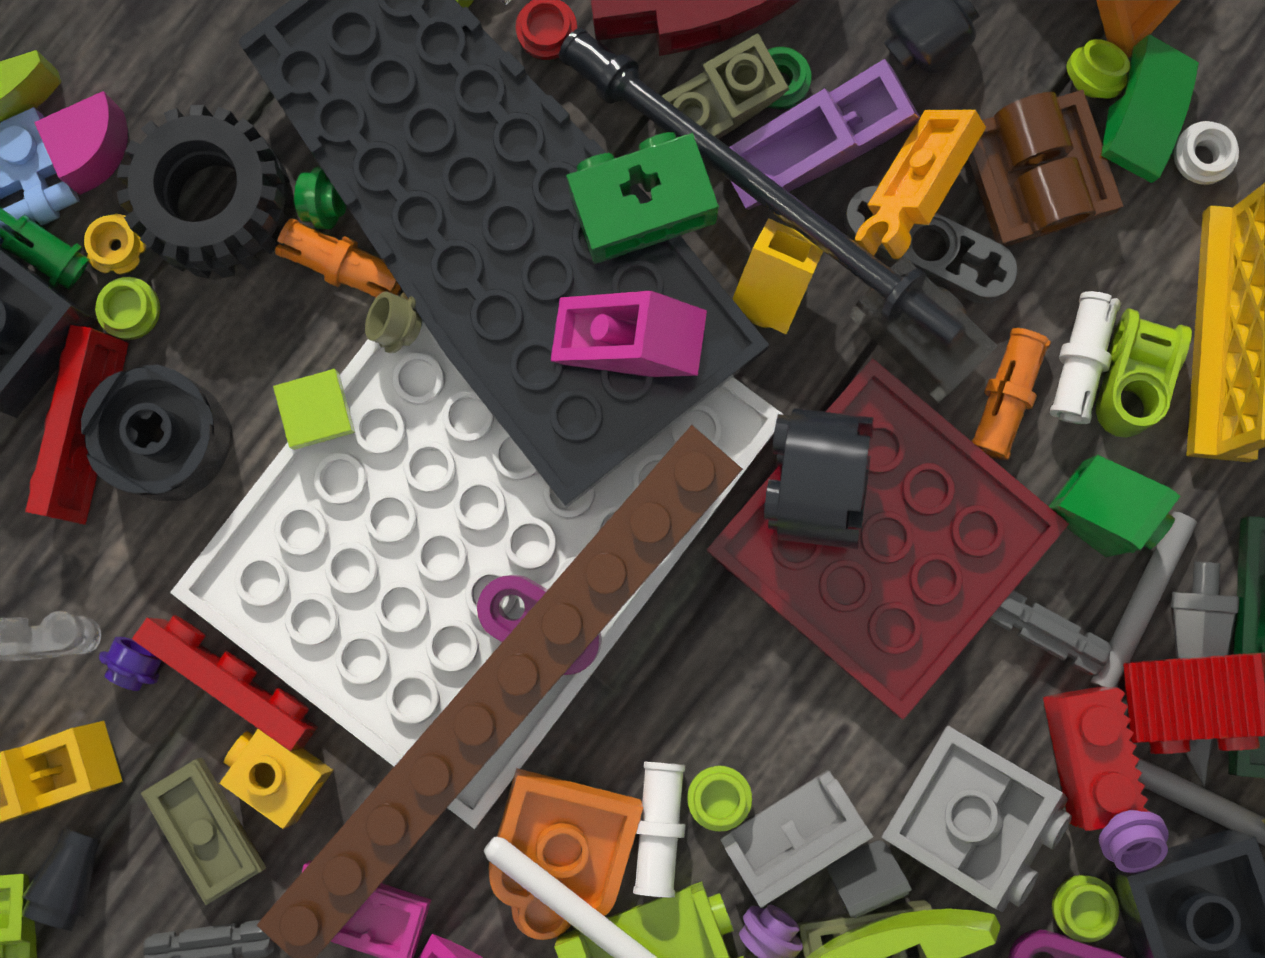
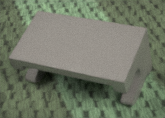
(795, 838)

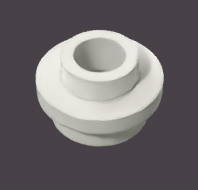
(1218, 140)

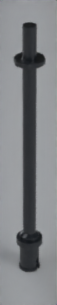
(618, 80)

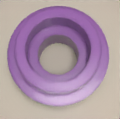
(1135, 841)
(770, 933)

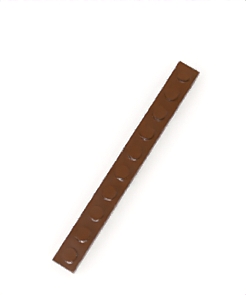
(500, 695)

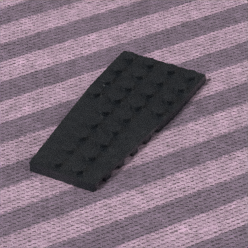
(470, 207)

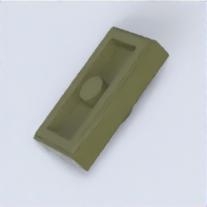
(203, 830)

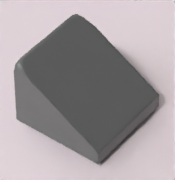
(868, 879)

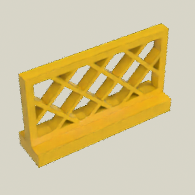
(1230, 334)

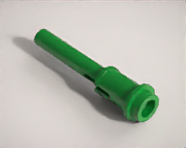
(49, 253)

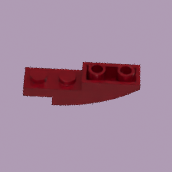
(682, 23)

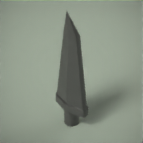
(1203, 629)

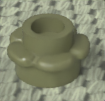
(393, 321)

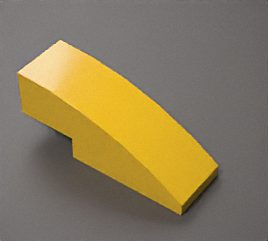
(56, 770)

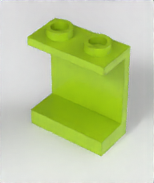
(667, 927)

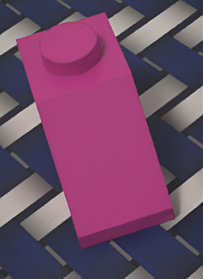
(629, 334)

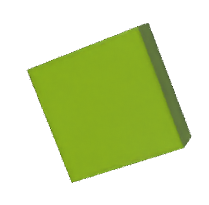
(314, 409)

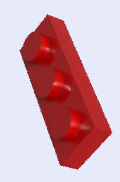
(63, 475)
(227, 680)

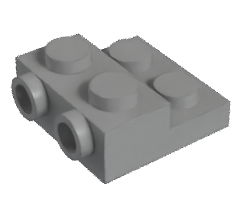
(979, 820)

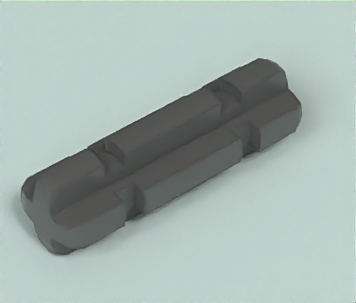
(1052, 633)
(211, 942)

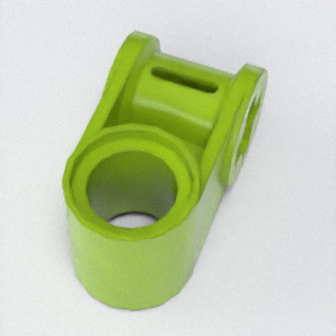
(1143, 362)

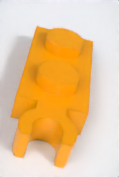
(919, 178)

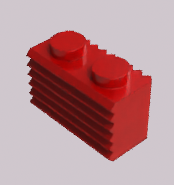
(1197, 700)
(1094, 755)

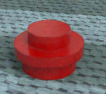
(544, 27)

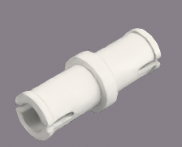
(1085, 357)
(659, 829)

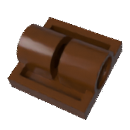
(1042, 168)

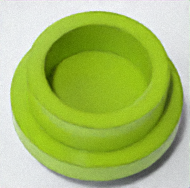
(1099, 69)
(127, 308)
(719, 798)
(1085, 908)

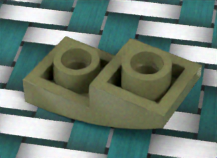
(731, 88)

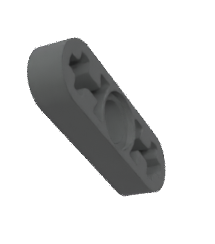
(965, 277)

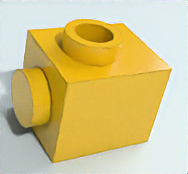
(776, 276)
(273, 778)

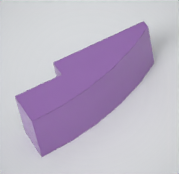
(829, 129)

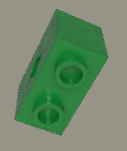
(615, 219)

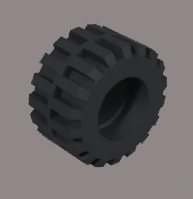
(175, 154)

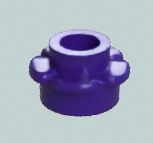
(130, 664)

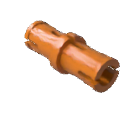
(335, 259)
(1010, 392)

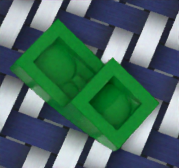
(1151, 113)

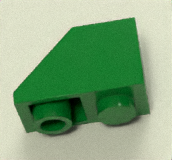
(1115, 507)

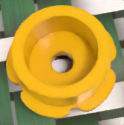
(98, 245)

